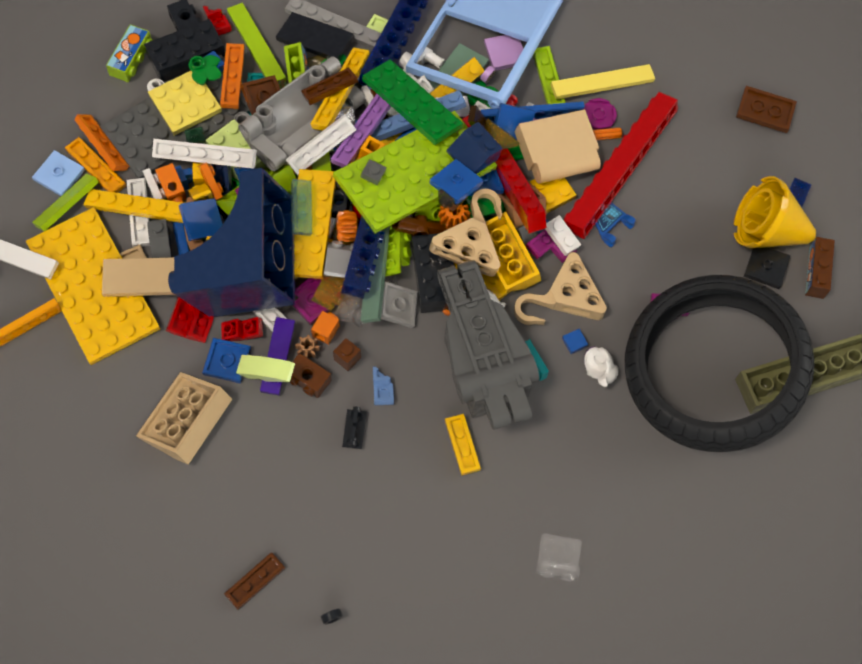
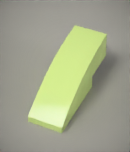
(265, 368)

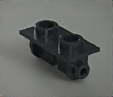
(354, 428)

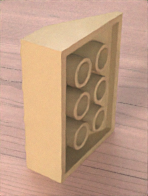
(184, 417)

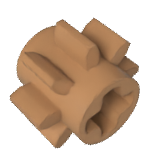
(307, 341)

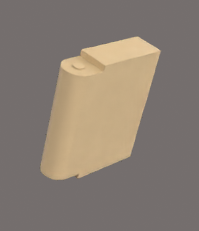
(558, 146)

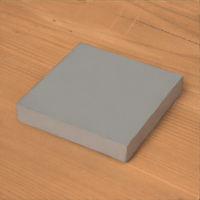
(399, 305)

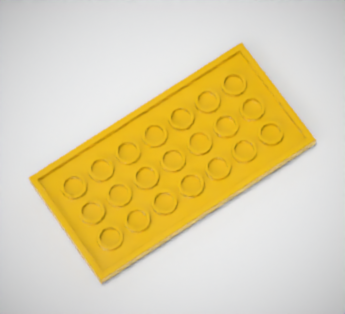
(98, 322)

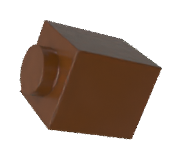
(347, 354)

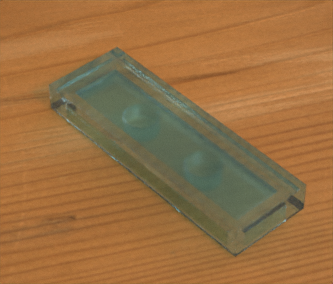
(301, 207)

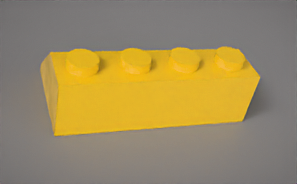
(516, 267)

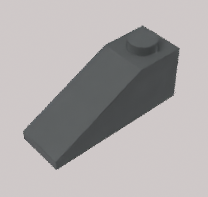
(159, 239)

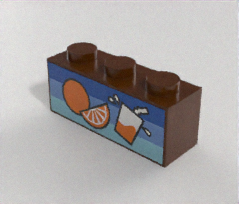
(820, 267)

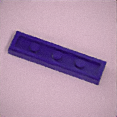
(279, 349)

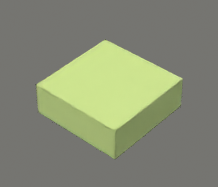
(377, 23)

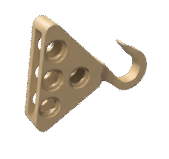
(475, 227)
(555, 299)

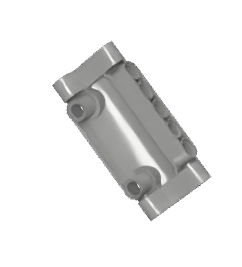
(284, 119)

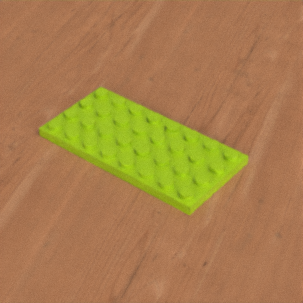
(405, 184)

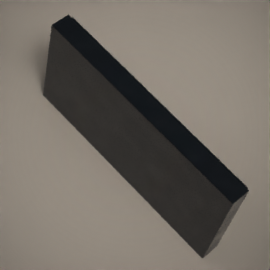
(315, 36)

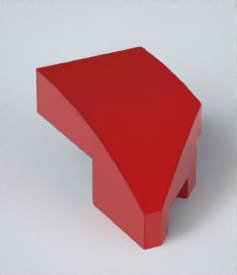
(218, 20)

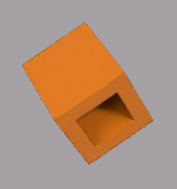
(325, 327)

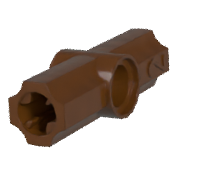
(418, 226)

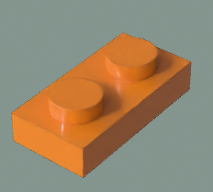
(207, 173)

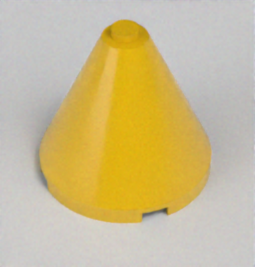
(772, 217)

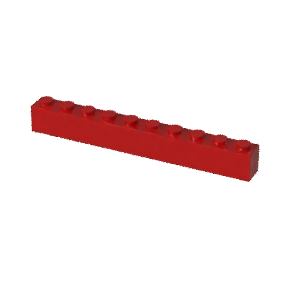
(621, 164)

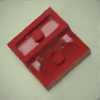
(189, 322)

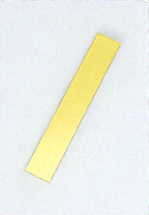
(602, 81)

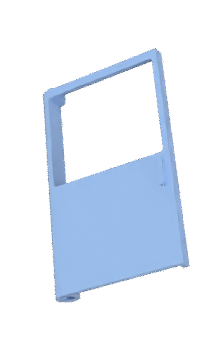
(516, 18)

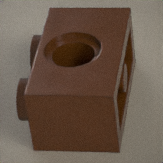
(315, 385)

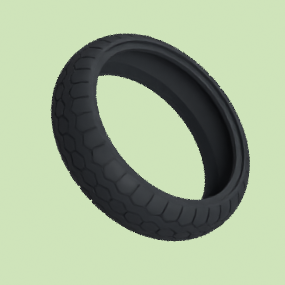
(729, 292)

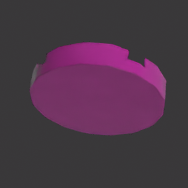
(600, 113)

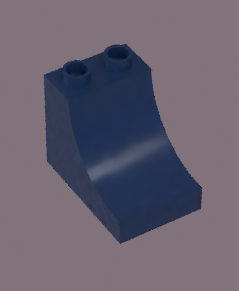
(249, 257)

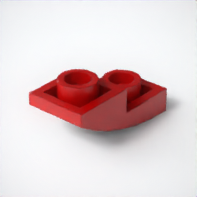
(242, 330)

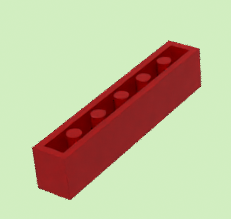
(520, 193)

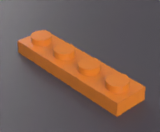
(232, 76)
(101, 142)

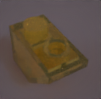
(329, 292)

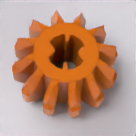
(451, 220)
(346, 226)

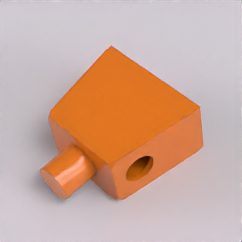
(171, 183)

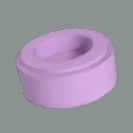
(488, 74)

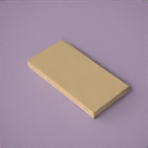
(136, 276)

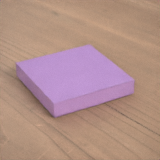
(503, 51)

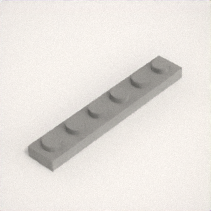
(362, 34)

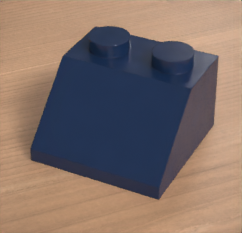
(475, 148)

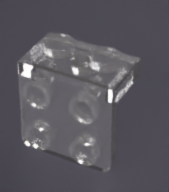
(559, 557)

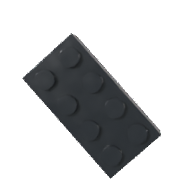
(173, 52)
(426, 266)

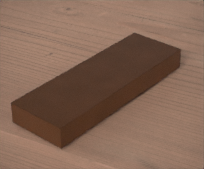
(329, 86)
(254, 581)

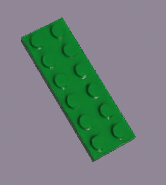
(412, 102)

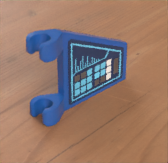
(609, 220)

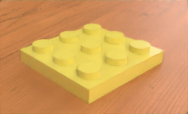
(184, 103)

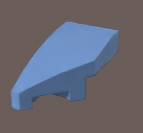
(382, 389)

